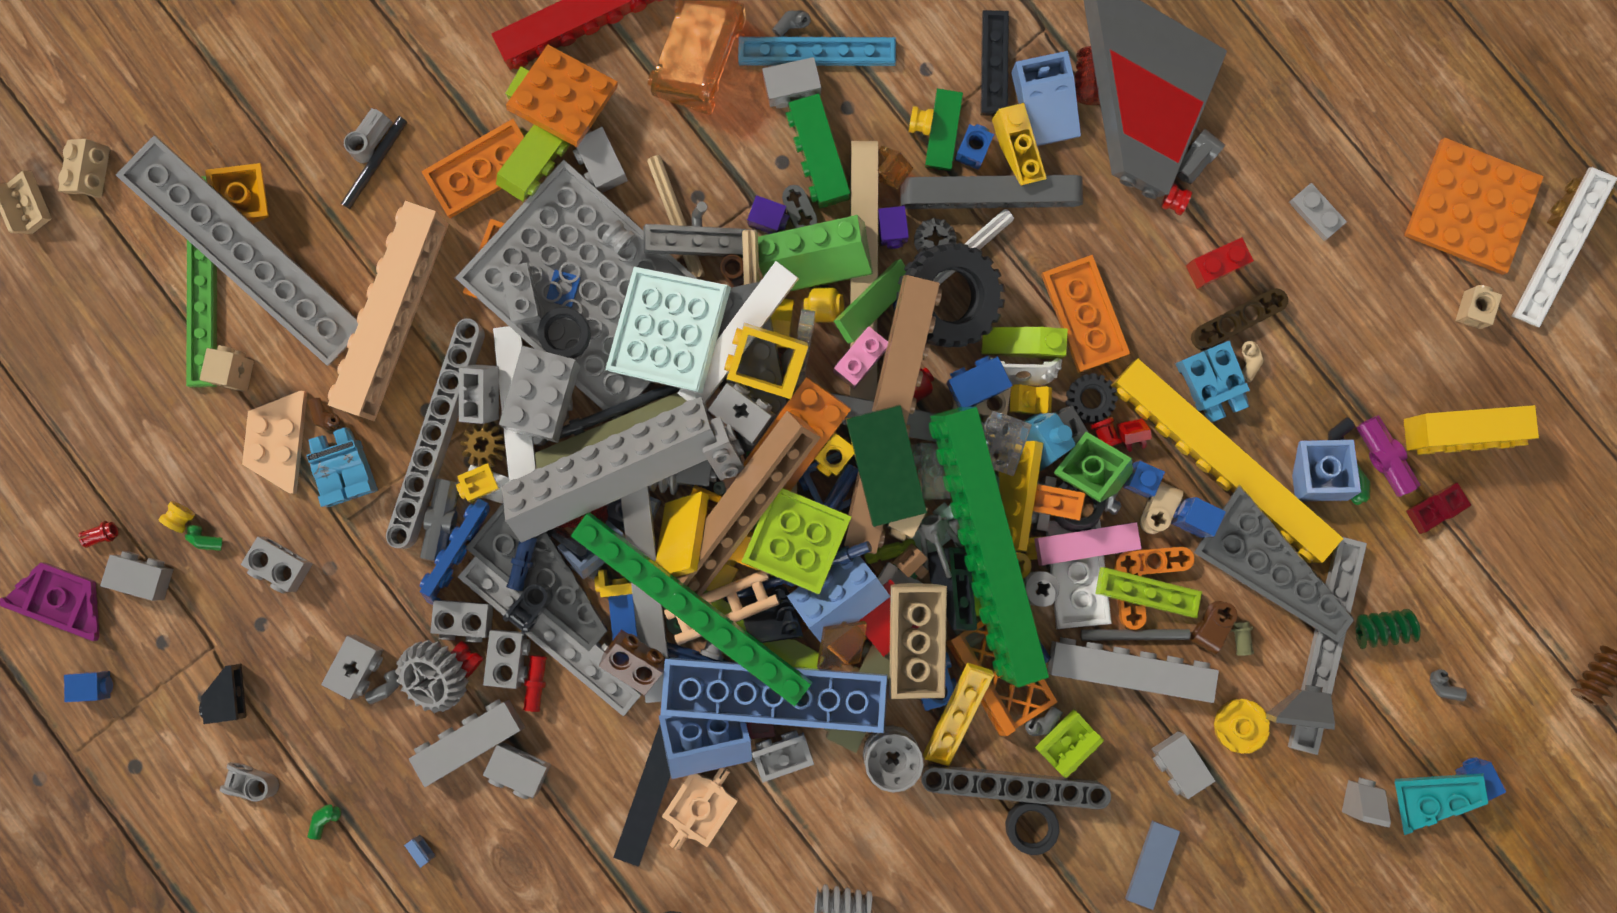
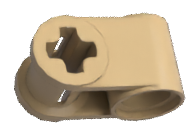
(1163, 506)

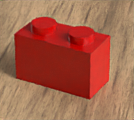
(1219, 263)

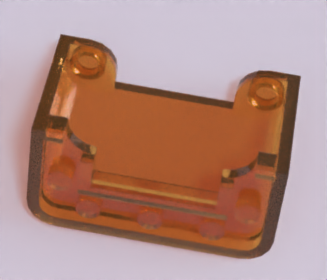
(697, 52)

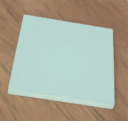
(668, 329)

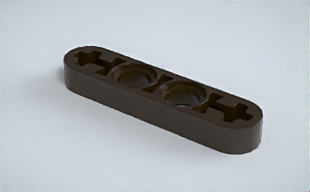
(1240, 320)

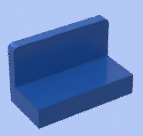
(622, 614)

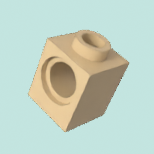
(1471, 315)

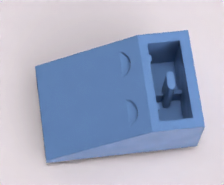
(1049, 96)

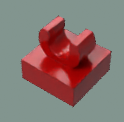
(1134, 432)

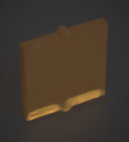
(841, 644)

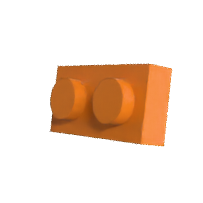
(1059, 502)

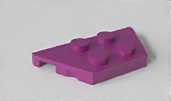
(57, 600)

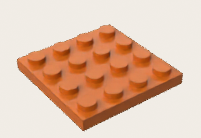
(1474, 206)

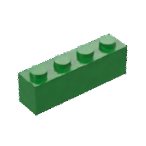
(818, 150)

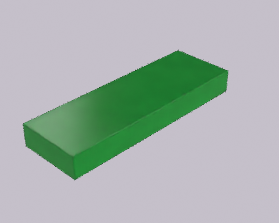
(943, 129)

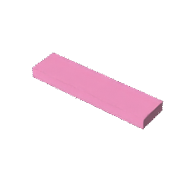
(1087, 543)

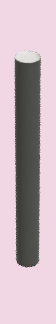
(1139, 634)

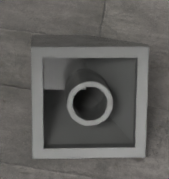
(1305, 708)

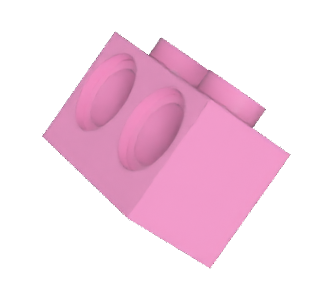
(861, 357)

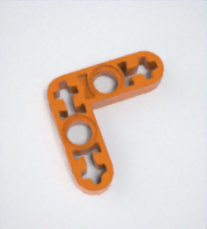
(1141, 567)

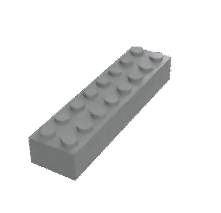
(608, 470)

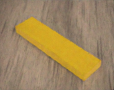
(958, 714)

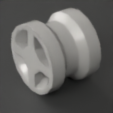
(618, 237)

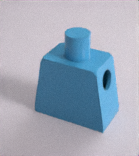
(1053, 434)

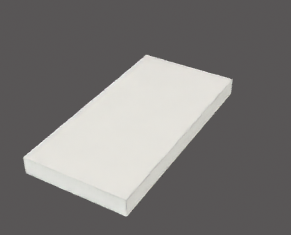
(1077, 581)

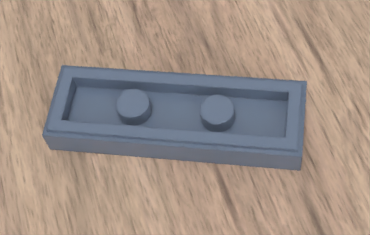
(1152, 865)

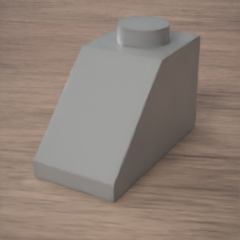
(1366, 802)

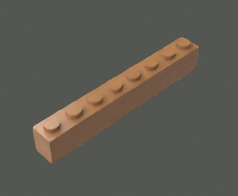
(750, 496)

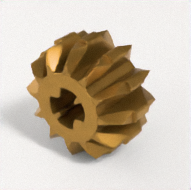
(475, 441)

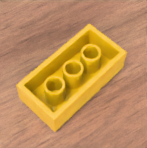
(1471, 430)

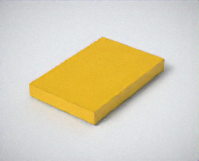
(682, 534)

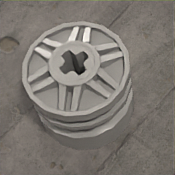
(888, 773)

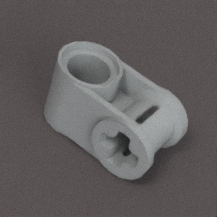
(244, 780)

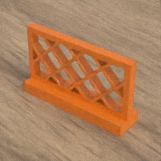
(992, 702)

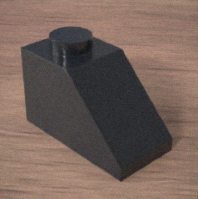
(224, 697)

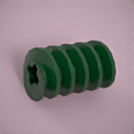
(1386, 626)

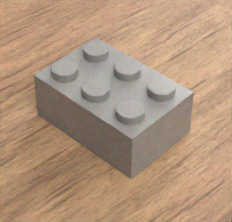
(539, 394)

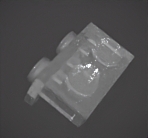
(929, 471)

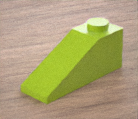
(1026, 342)

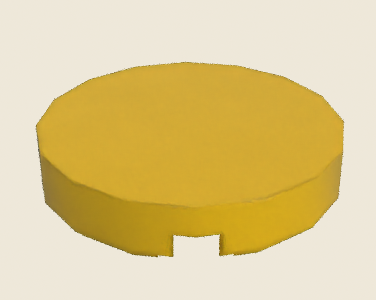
(1241, 726)

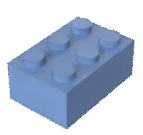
(846, 596)

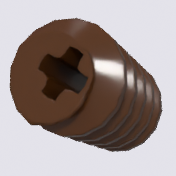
(1598, 678)

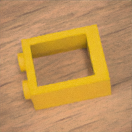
(793, 370)

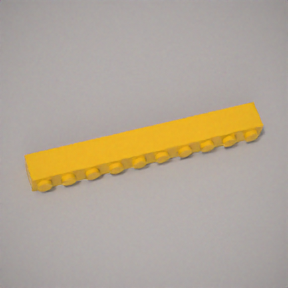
(1225, 460)

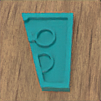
(1435, 798)

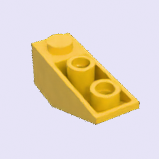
(1018, 143)

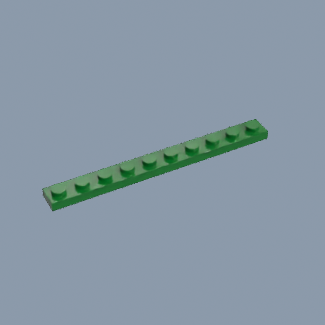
(691, 609)

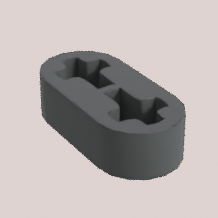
(804, 203)

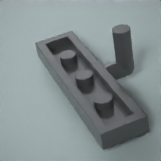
(693, 239)

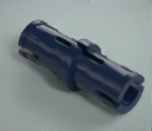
(521, 564)

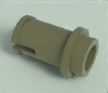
(1243, 638)

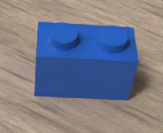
(978, 383)
(1198, 517)

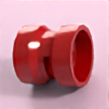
(469, 660)

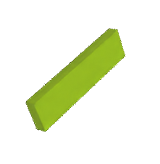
(1148, 592)

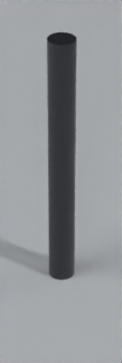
(374, 162)

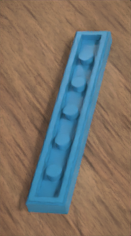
(825, 50)

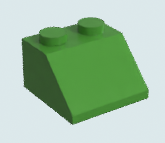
(1095, 468)

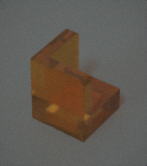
(894, 168)

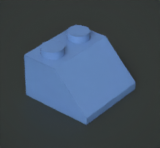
(1326, 471)

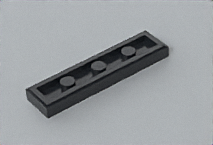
(994, 61)

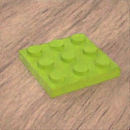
(797, 540)

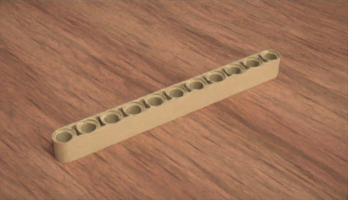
(865, 205)

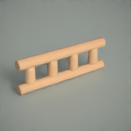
(730, 591)

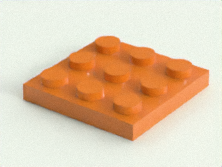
(562, 95)

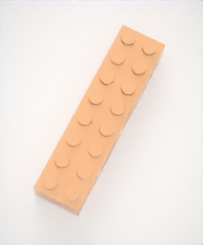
(388, 311)

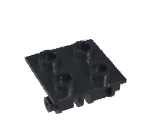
(774, 623)

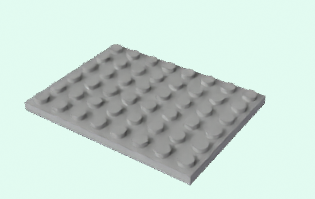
(564, 232)

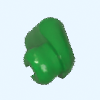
(202, 542)

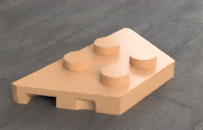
(276, 439)

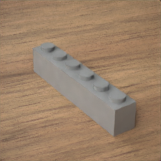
(1133, 671)

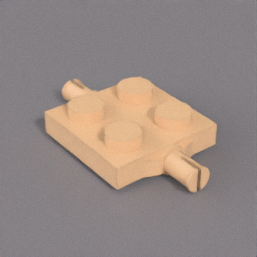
(700, 808)

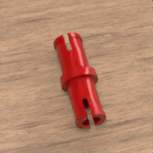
(534, 683)

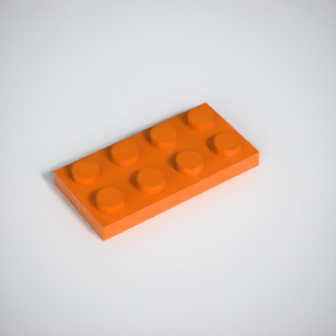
(472, 171)
(1086, 312)
(820, 411)

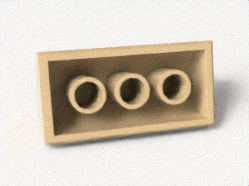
(919, 653)

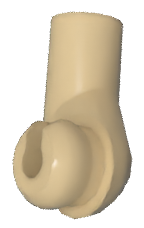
(1253, 360)

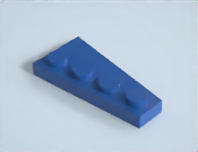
(455, 552)

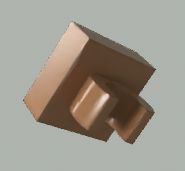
(911, 562)

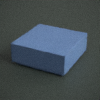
(419, 850)

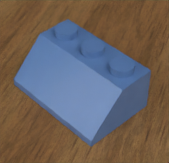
(703, 744)

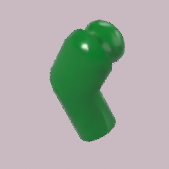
(1365, 486)
(321, 818)

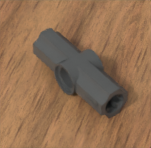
(440, 519)

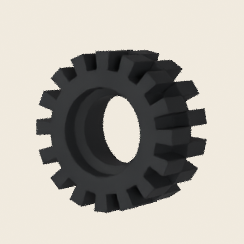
(1107, 397)

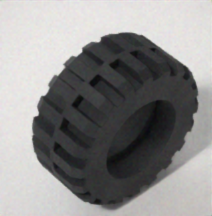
(983, 287)

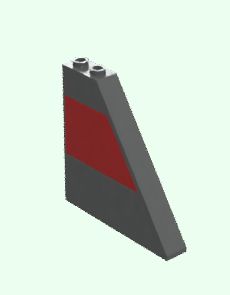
(1150, 89)

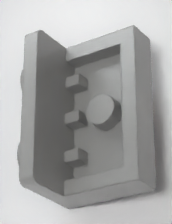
(726, 452)
(782, 756)

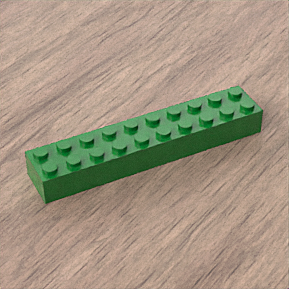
(988, 546)

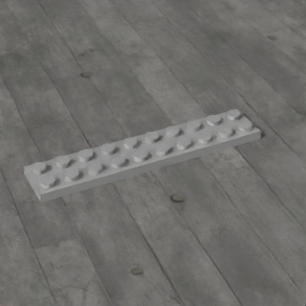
(239, 249)

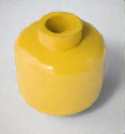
(826, 303)

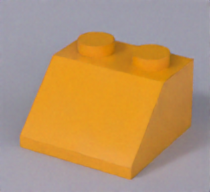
(243, 188)

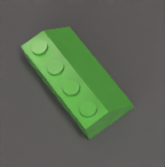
(819, 252)

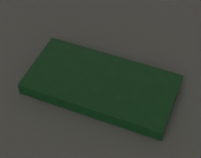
(886, 465)

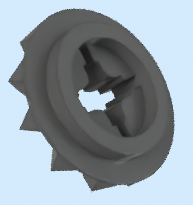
(926, 230)

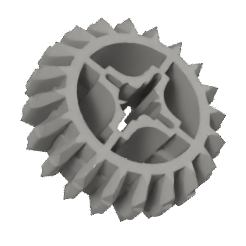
(431, 676)

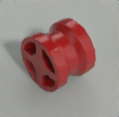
(1176, 200)

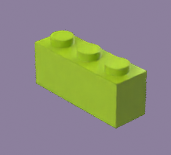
(530, 162)

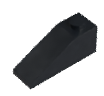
(960, 595)

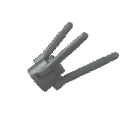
(934, 529)

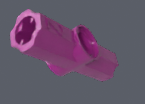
(1388, 456)

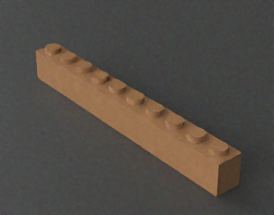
(897, 384)

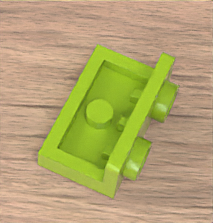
(1069, 744)

